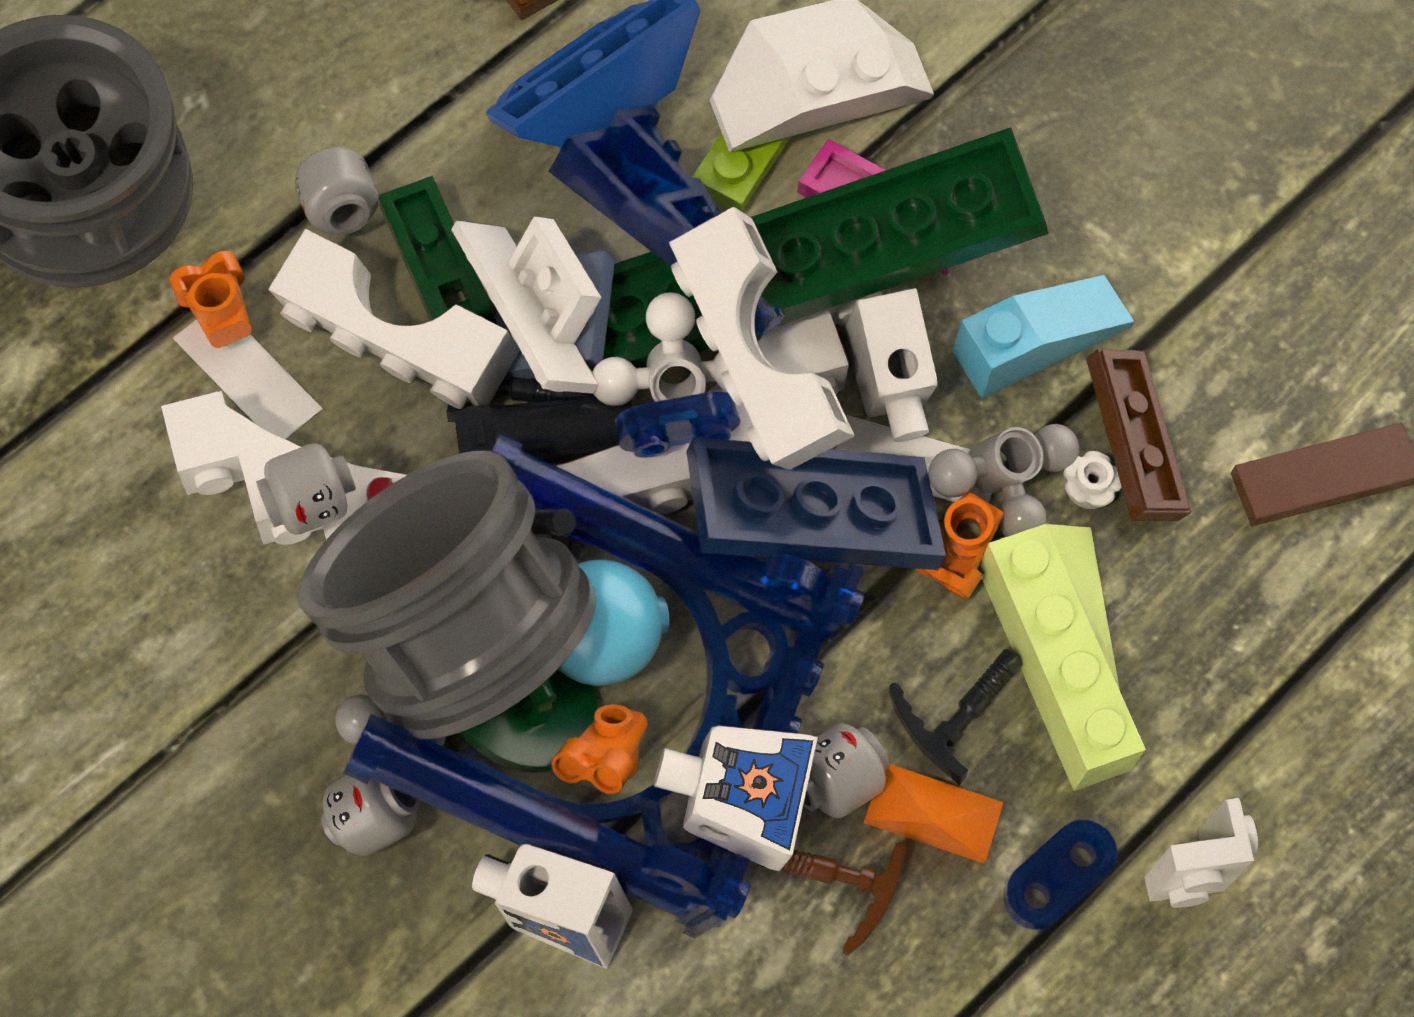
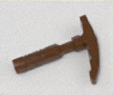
(829, 870)

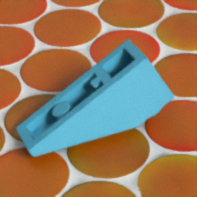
(1037, 331)

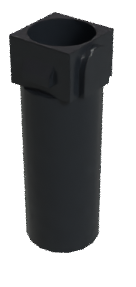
(544, 427)

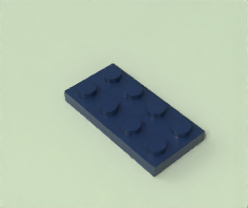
(824, 510)

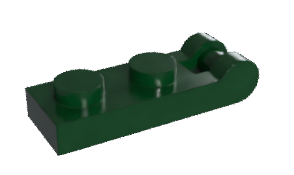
(430, 249)

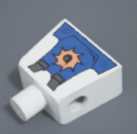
(743, 790)
(557, 901)

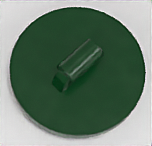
(536, 726)

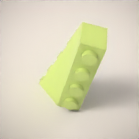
(1058, 626)

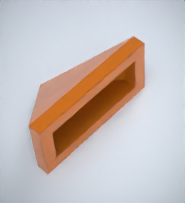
(935, 813)

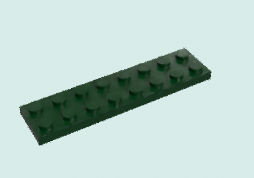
(859, 238)

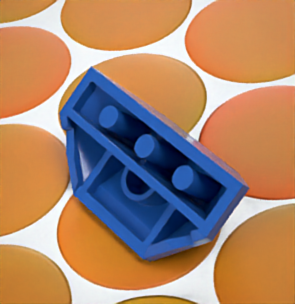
(609, 68)

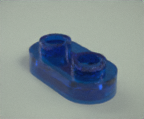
(662, 424)
(1058, 876)

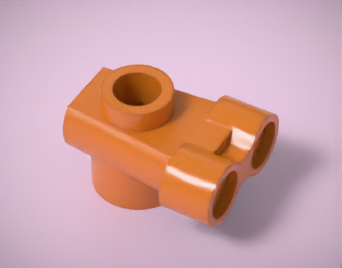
(214, 297)
(963, 556)
(605, 751)

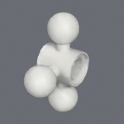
(670, 320)

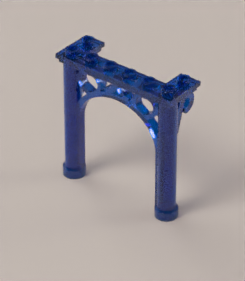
(774, 593)

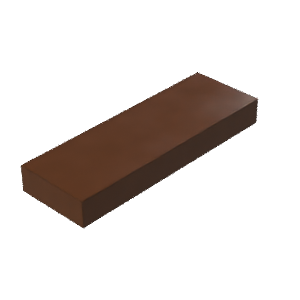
(1138, 435)
(1325, 474)

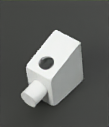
(886, 342)

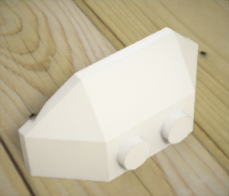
(814, 72)

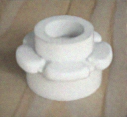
(1089, 494)

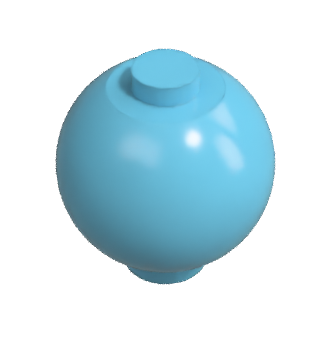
(623, 626)

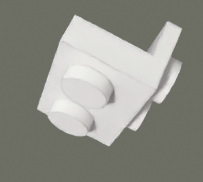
(1211, 865)

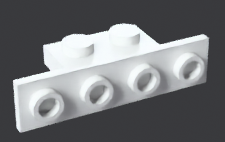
(539, 296)

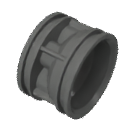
(100, 215)

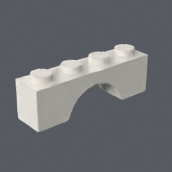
(726, 273)
(454, 353)

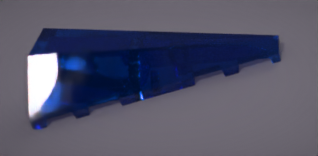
(642, 187)

